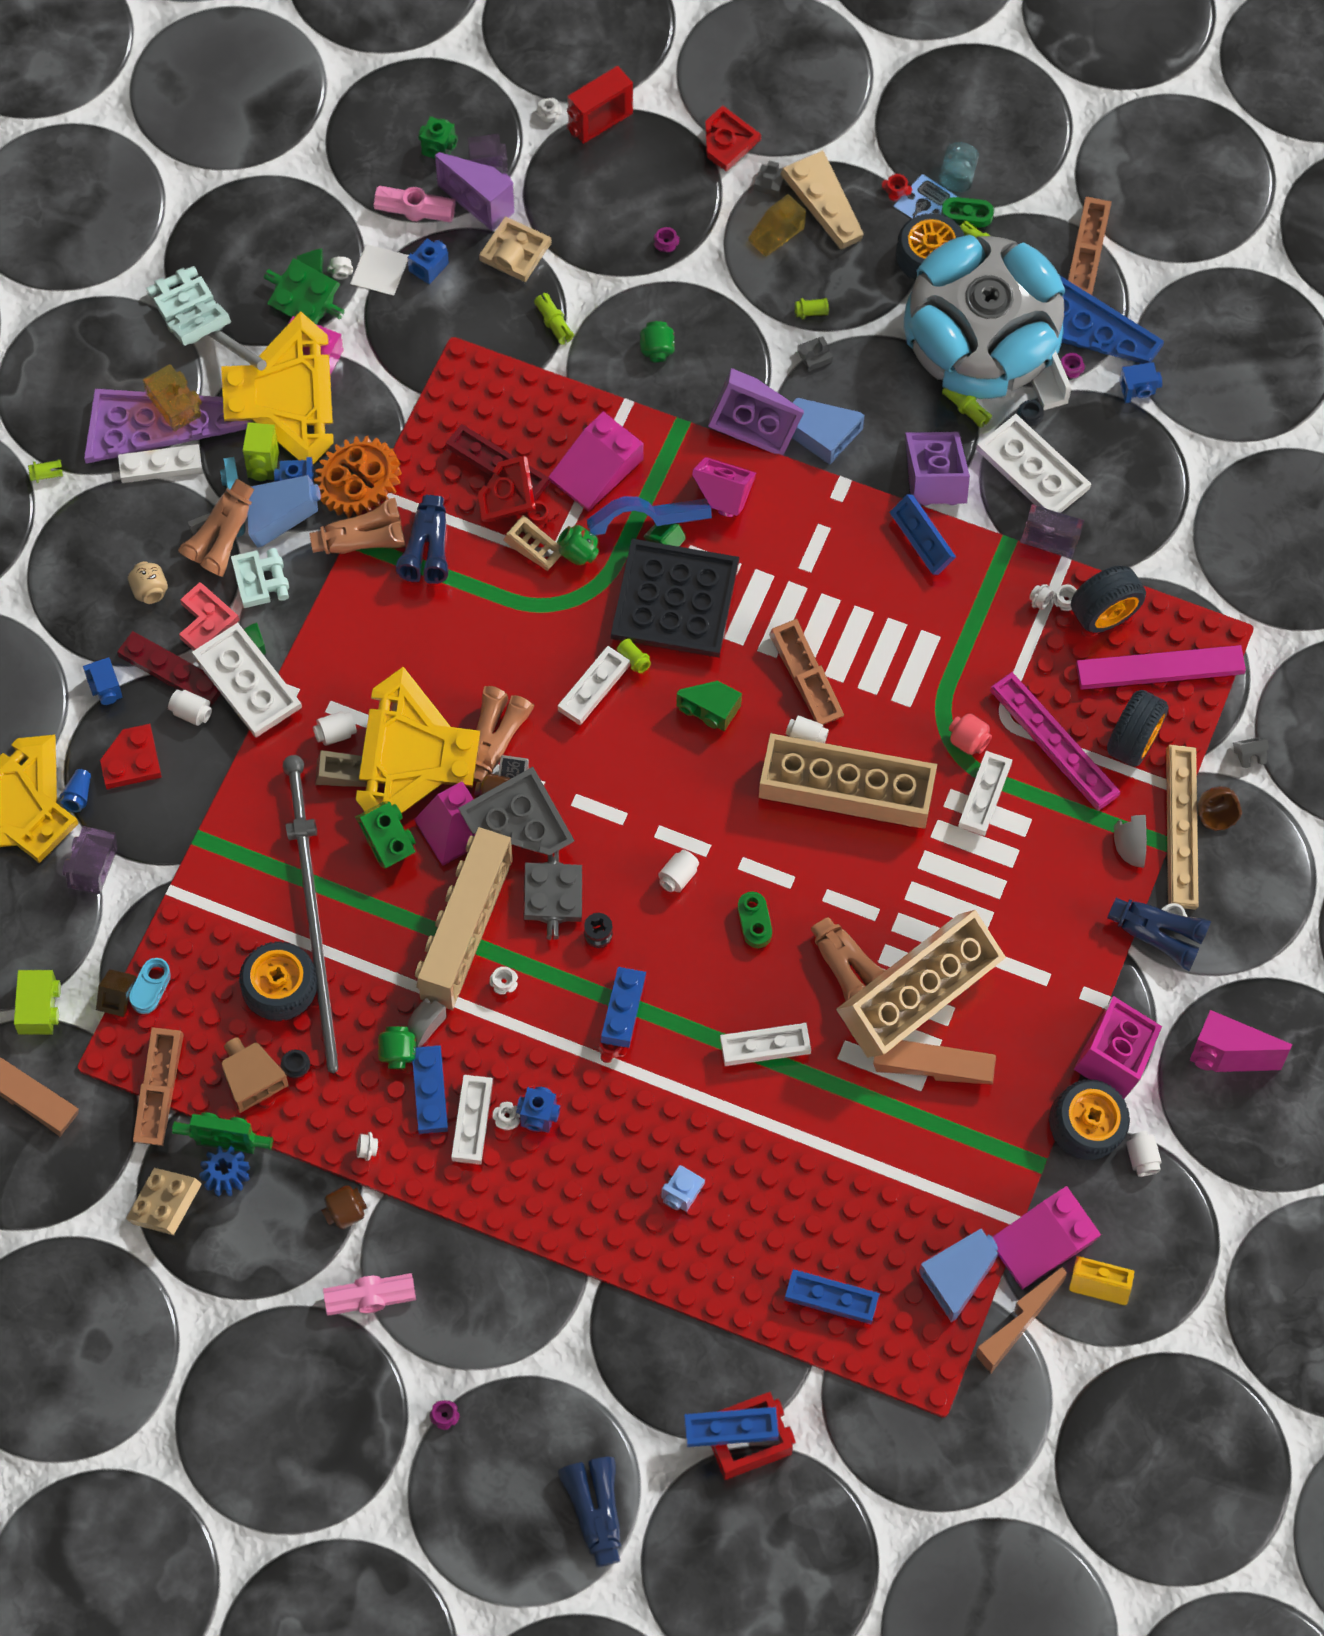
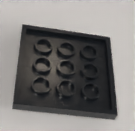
(675, 598)

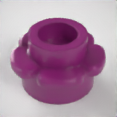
(666, 234)
(1074, 360)
(441, 1407)

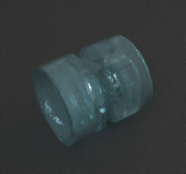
(958, 167)

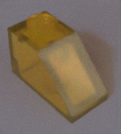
(778, 225)

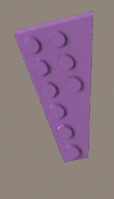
(131, 423)

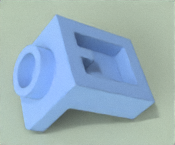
(682, 1189)

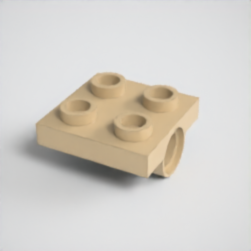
(515, 249)
(163, 1201)

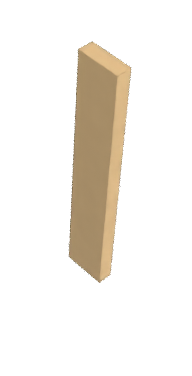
(1182, 826)

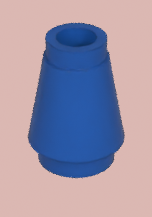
(76, 791)

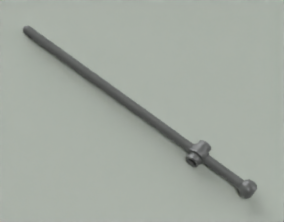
(302, 831)

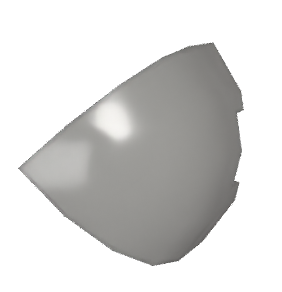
(1132, 840)
(426, 1020)

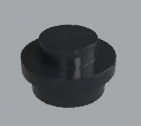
(1031, 412)
(295, 1063)

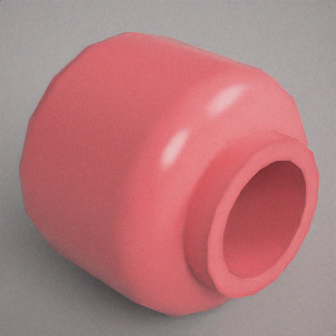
(970, 734)

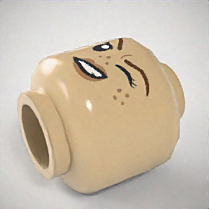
(147, 582)

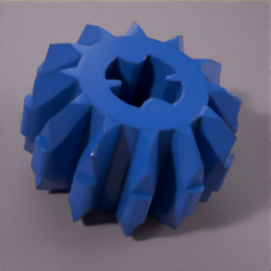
(236, 1171)

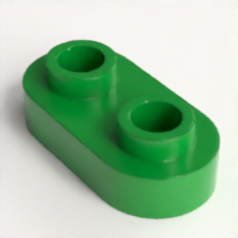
(968, 210)
(754, 918)

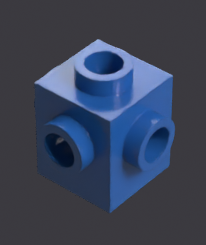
(538, 1118)

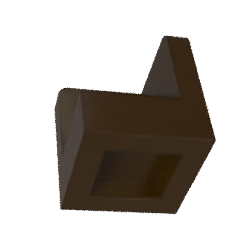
(114, 992)

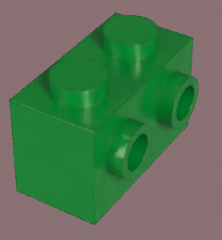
(386, 834)

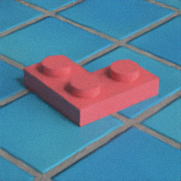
(211, 614)

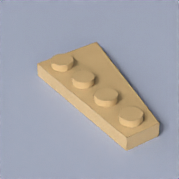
(822, 194)

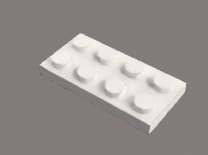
(1033, 465)
(246, 680)

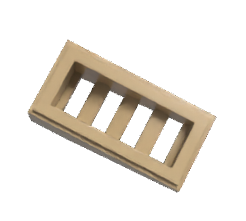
(533, 531)

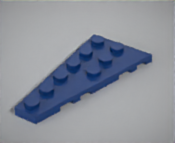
(1102, 329)

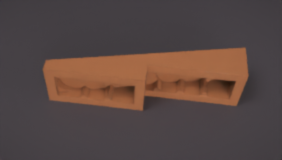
(1089, 243)
(806, 672)
(937, 1061)
(158, 1086)
(35, 1099)
(1027, 1308)

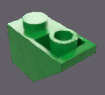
(711, 702)

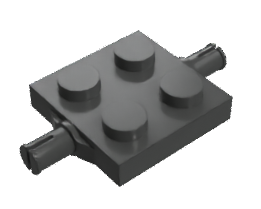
(552, 893)

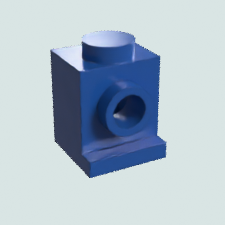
(428, 260)
(1139, 381)
(294, 469)
(103, 681)

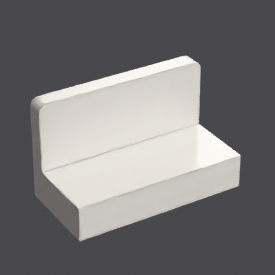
(1052, 385)

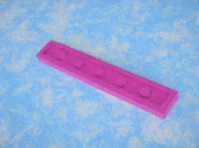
(1160, 667)
(1055, 741)

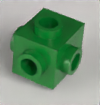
(437, 137)

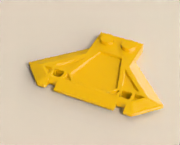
(288, 392)
(412, 747)
(30, 798)

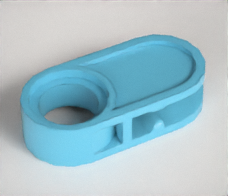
(148, 991)

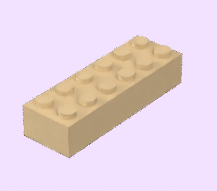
(847, 780)
(464, 918)
(921, 983)

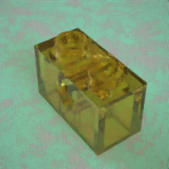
(172, 397)

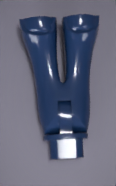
(429, 527)
(1144, 923)
(600, 1525)

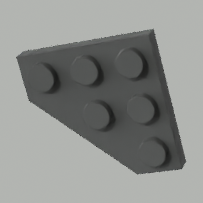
(520, 811)

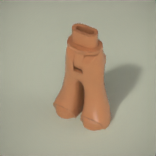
(371, 530)
(216, 537)
(494, 744)
(841, 952)

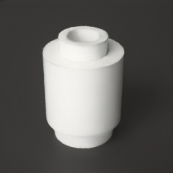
(190, 707)
(334, 728)
(807, 729)
(678, 871)
(1144, 1154)

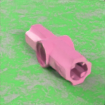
(426, 205)
(369, 1294)

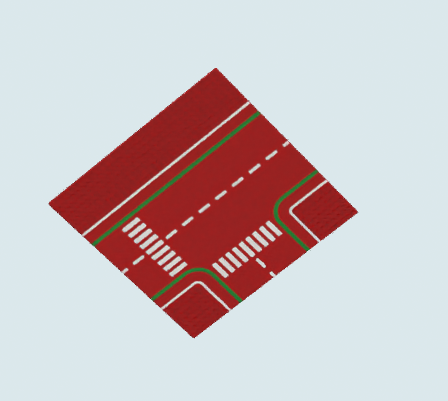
(799, 1154)

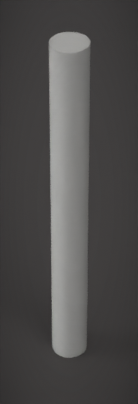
(238, 349)

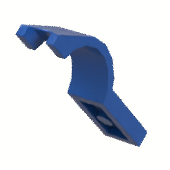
(661, 514)

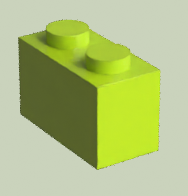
(260, 451)
(36, 1002)

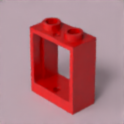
(600, 104)
(734, 1468)

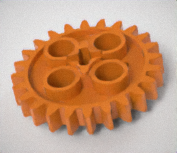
(348, 492)

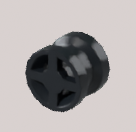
(598, 937)

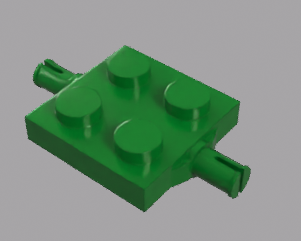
(304, 291)
(214, 1132)

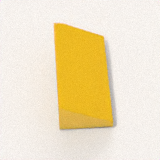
(1101, 1280)

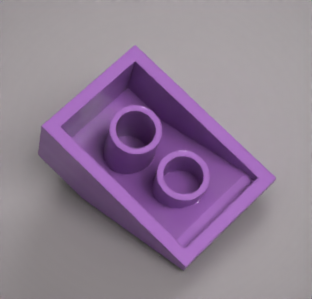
(476, 188)
(755, 413)
(937, 468)

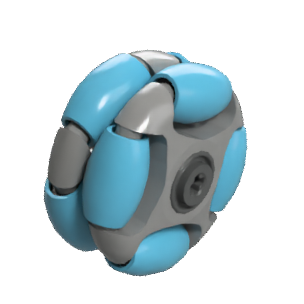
(985, 315)

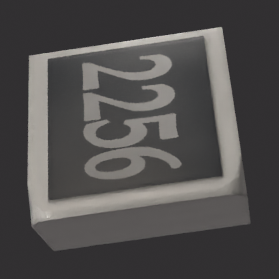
(512, 766)

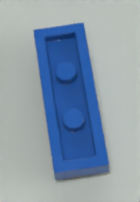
(922, 534)
(623, 1007)
(430, 1090)
(832, 1296)
(731, 1427)

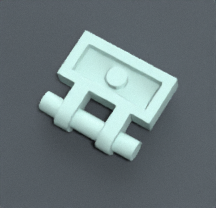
(182, 298)
(198, 322)
(251, 579)

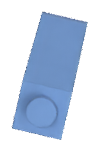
(826, 428)
(280, 507)
(959, 1271)

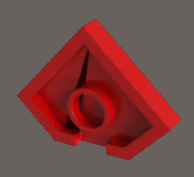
(728, 138)
(507, 491)
(131, 758)

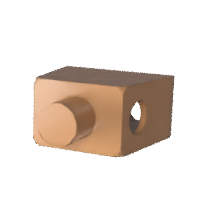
(251, 1074)

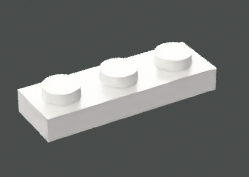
(160, 463)
(593, 685)
(985, 793)
(765, 1044)
(472, 1119)

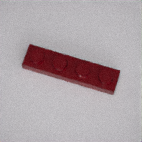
(486, 455)
(167, 667)

